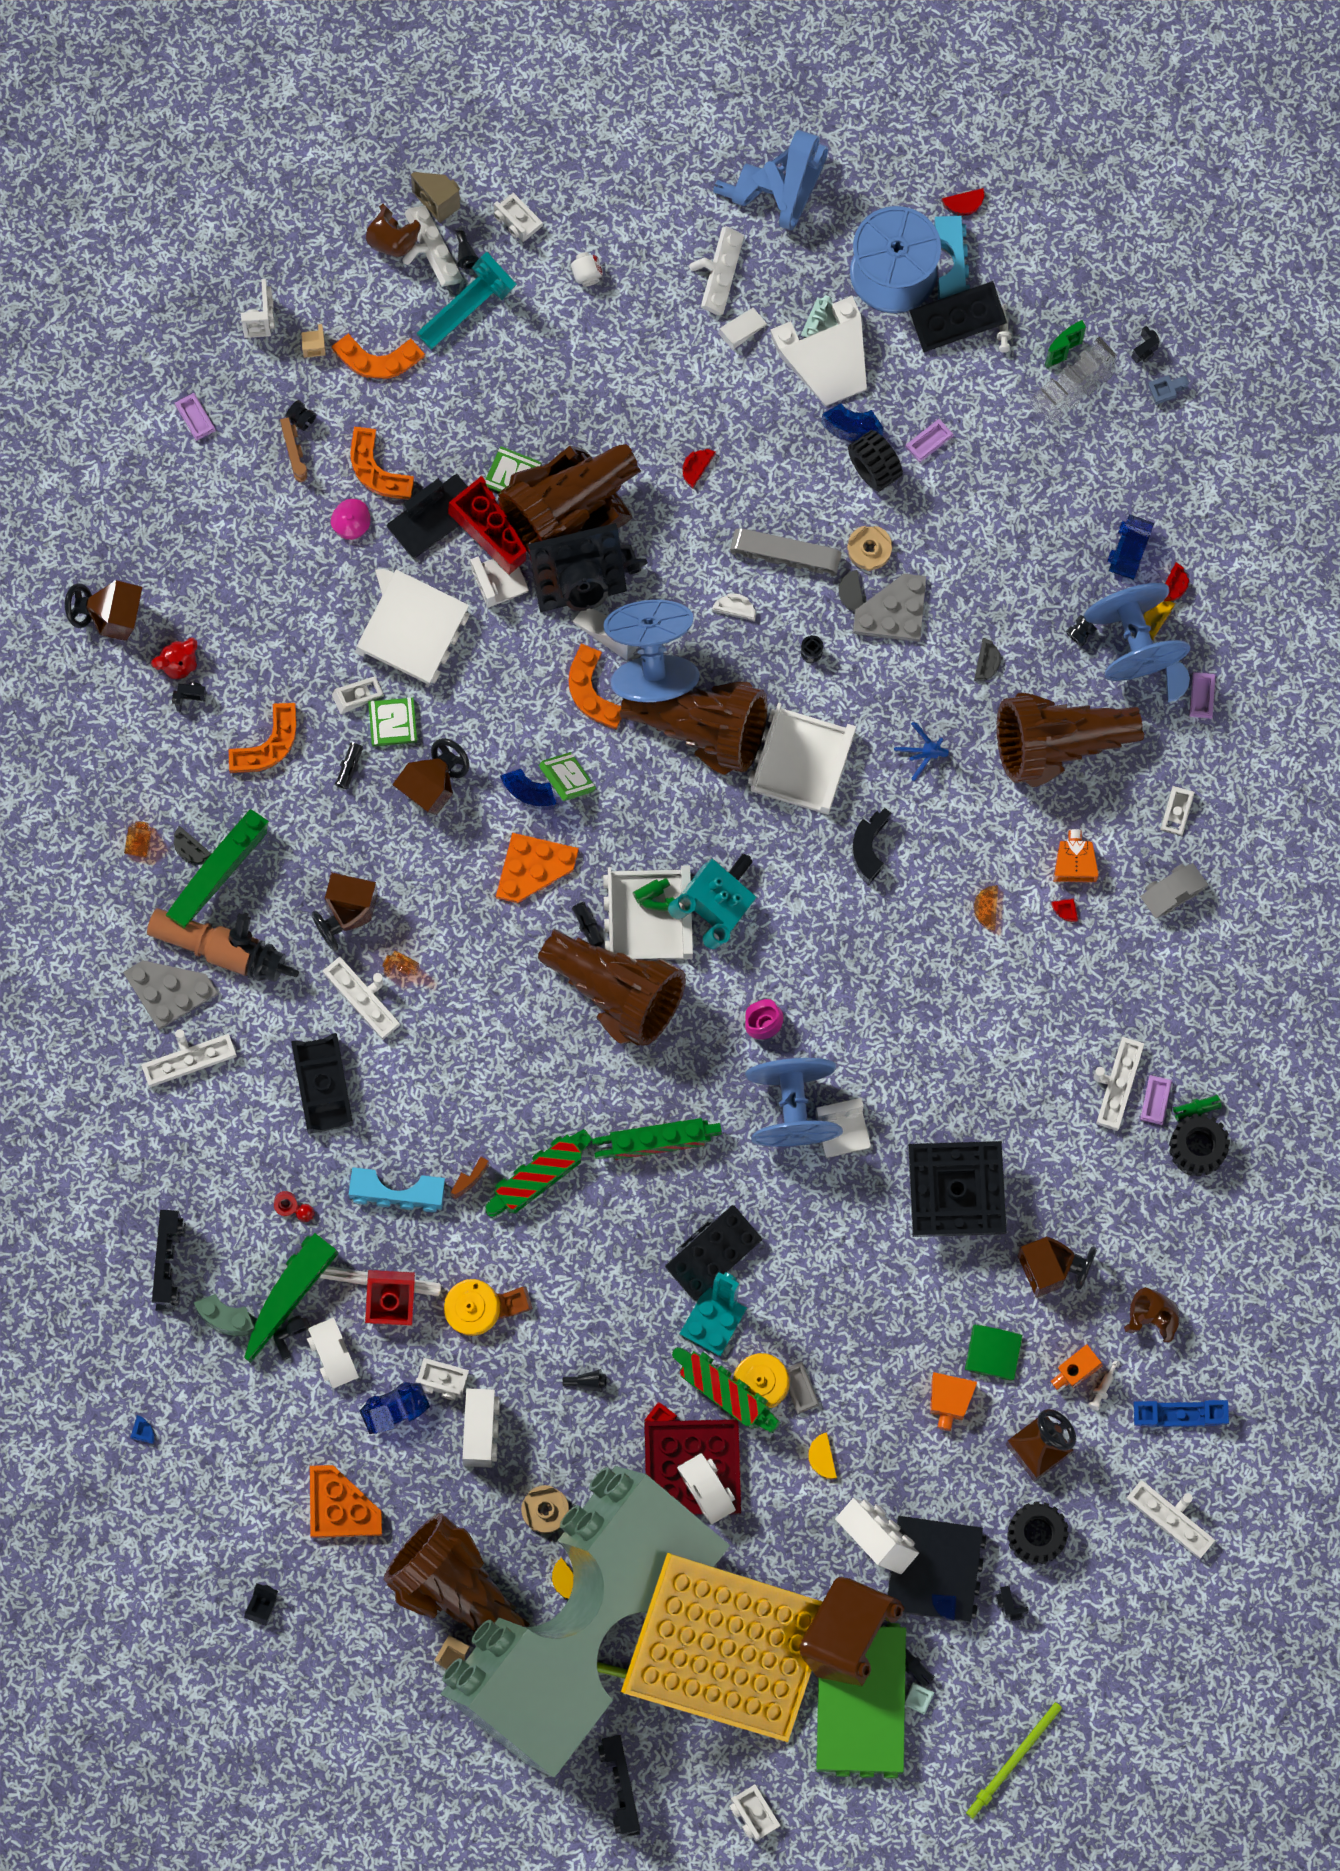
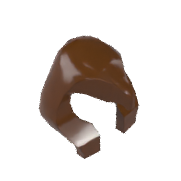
(388, 238)
(1153, 1308)

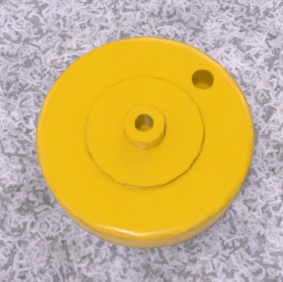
(472, 1307)
(765, 1376)

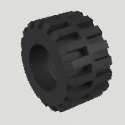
(875, 460)
(1190, 1161)
(1028, 1551)

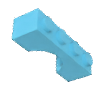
(951, 236)
(425, 1193)

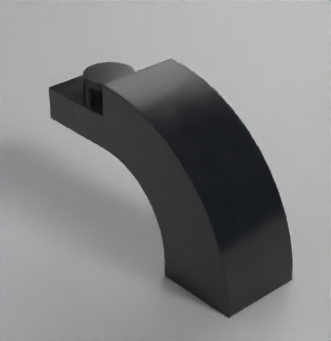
(863, 856)

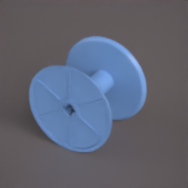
(895, 259)
(1128, 608)
(649, 626)
(791, 1076)

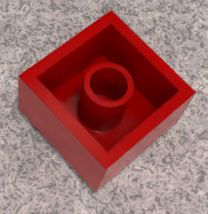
(390, 1297)

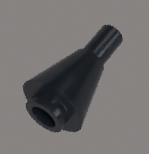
(466, 254)
(592, 1380)

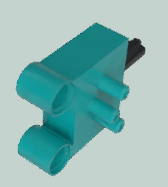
(716, 898)

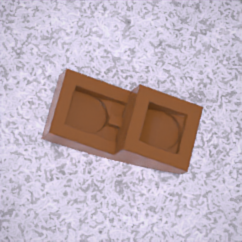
(465, 1182)
(514, 1302)

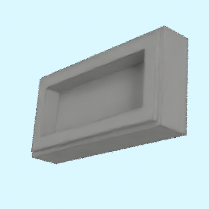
(801, 1389)

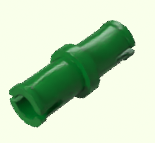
(1197, 1107)

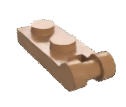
(294, 451)

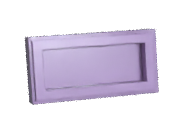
(195, 416)
(929, 440)
(1202, 695)
(1156, 1100)

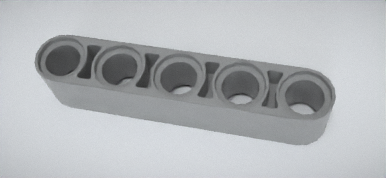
(785, 550)

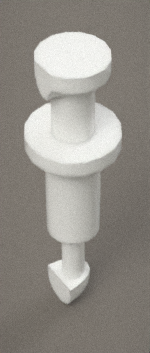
(1004, 334)
(1100, 1392)

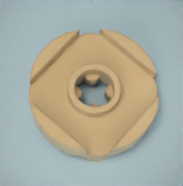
(869, 535)
(534, 1501)

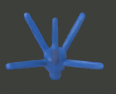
(929, 750)

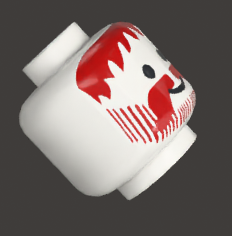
(586, 269)

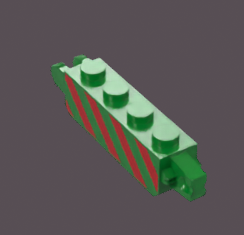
(657, 1139)
(539, 1174)
(725, 1391)

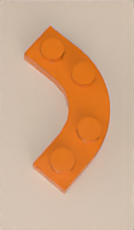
(377, 366)
(370, 474)
(583, 693)
(271, 751)

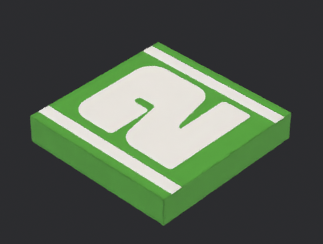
(504, 465)
(392, 722)
(567, 776)

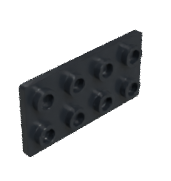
(426, 516)
(712, 1250)

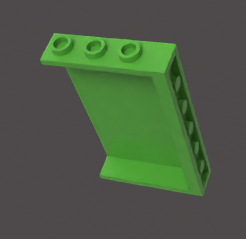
(864, 1725)

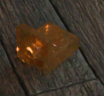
(138, 839)
(405, 964)

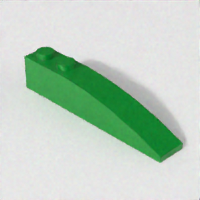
(218, 867)
(293, 1285)

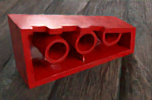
(488, 525)

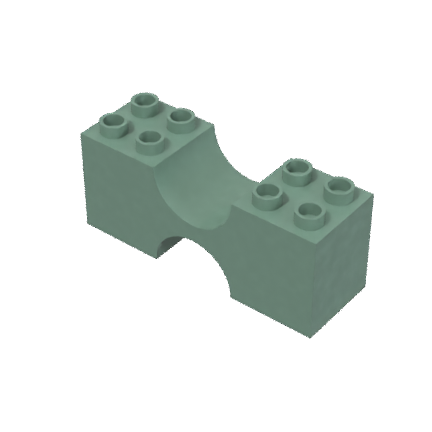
(542, 1683)

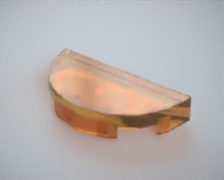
(986, 906)

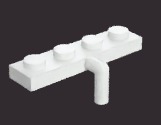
(433, 247)
(721, 271)
(362, 997)
(188, 1059)
(1118, 1083)
(1171, 1518)

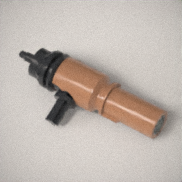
(224, 947)

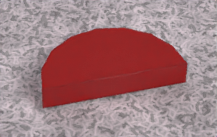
(964, 203)
(695, 465)
(1177, 583)

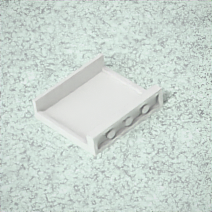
(413, 628)
(801, 760)
(641, 931)

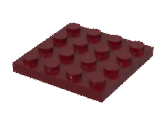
(676, 1442)

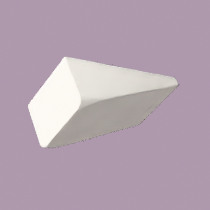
(741, 328)
(356, 695)
(1177, 809)

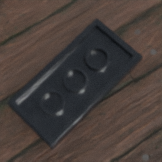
(958, 316)

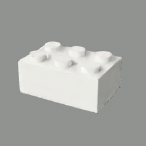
(480, 1428)
(877, 1535)

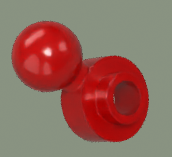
(303, 1212)

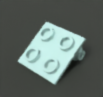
(820, 317)

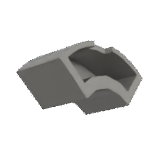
(1173, 890)

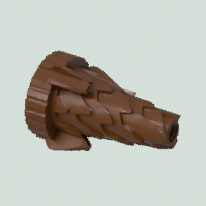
(561, 503)
(720, 723)
(1039, 735)
(634, 993)
(445, 1572)

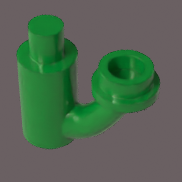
(650, 891)

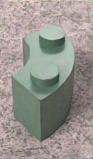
(224, 1318)

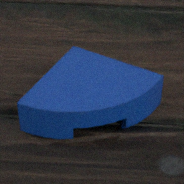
(142, 1431)

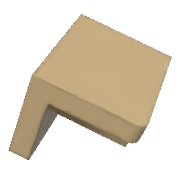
(313, 343)
(451, 1651)

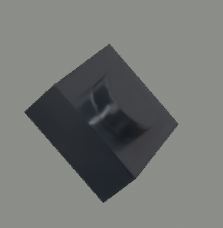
(1146, 349)
(631, 564)
(193, 691)
(1005, 1601)
(261, 1604)

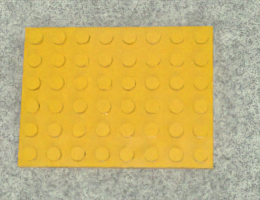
(723, 1648)

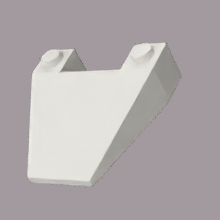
(830, 360)

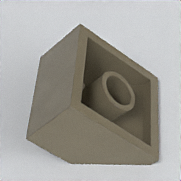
(436, 193)

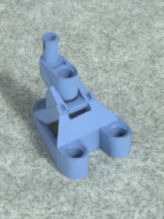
(791, 191)

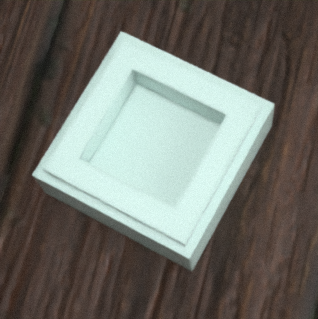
(918, 1698)

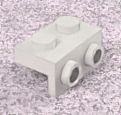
(517, 217)
(442, 1379)
(754, 1812)

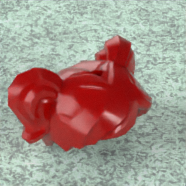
(174, 653)

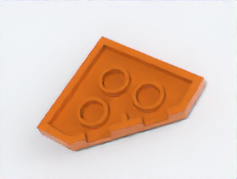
(532, 866)
(339, 1506)

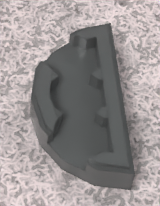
(850, 591)
(988, 661)
(189, 848)

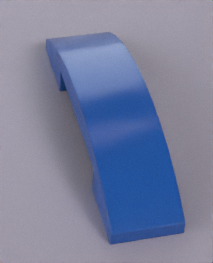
(1181, 1413)

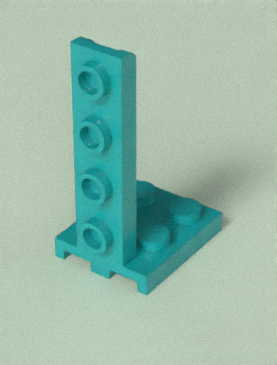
(490, 280)
(715, 1315)

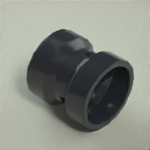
(299, 414)
(1081, 630)
(811, 654)

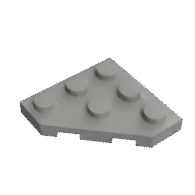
(894, 611)
(168, 990)

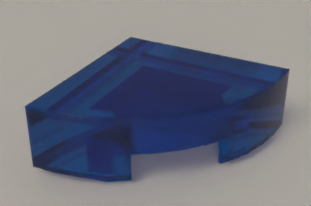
(945, 1606)

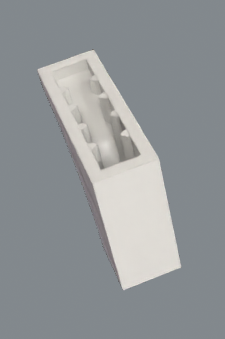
(593, 623)

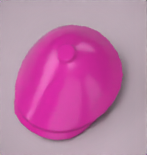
(350, 519)
(763, 1019)

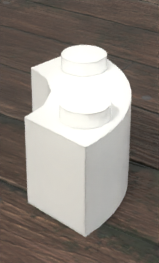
(332, 1352)
(706, 1488)

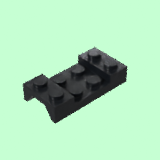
(322, 1084)
(170, 1231)
(613, 1754)

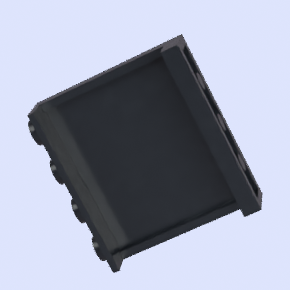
(944, 1566)

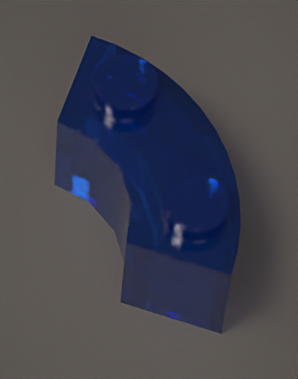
(849, 424)
(1131, 546)
(529, 792)
(402, 1403)

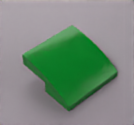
(1066, 340)
(993, 1352)

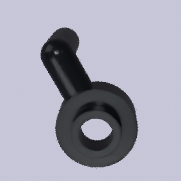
(295, 1326)

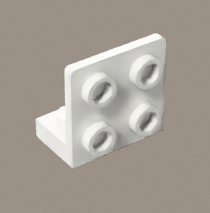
(260, 323)
(495, 583)
(851, 1119)

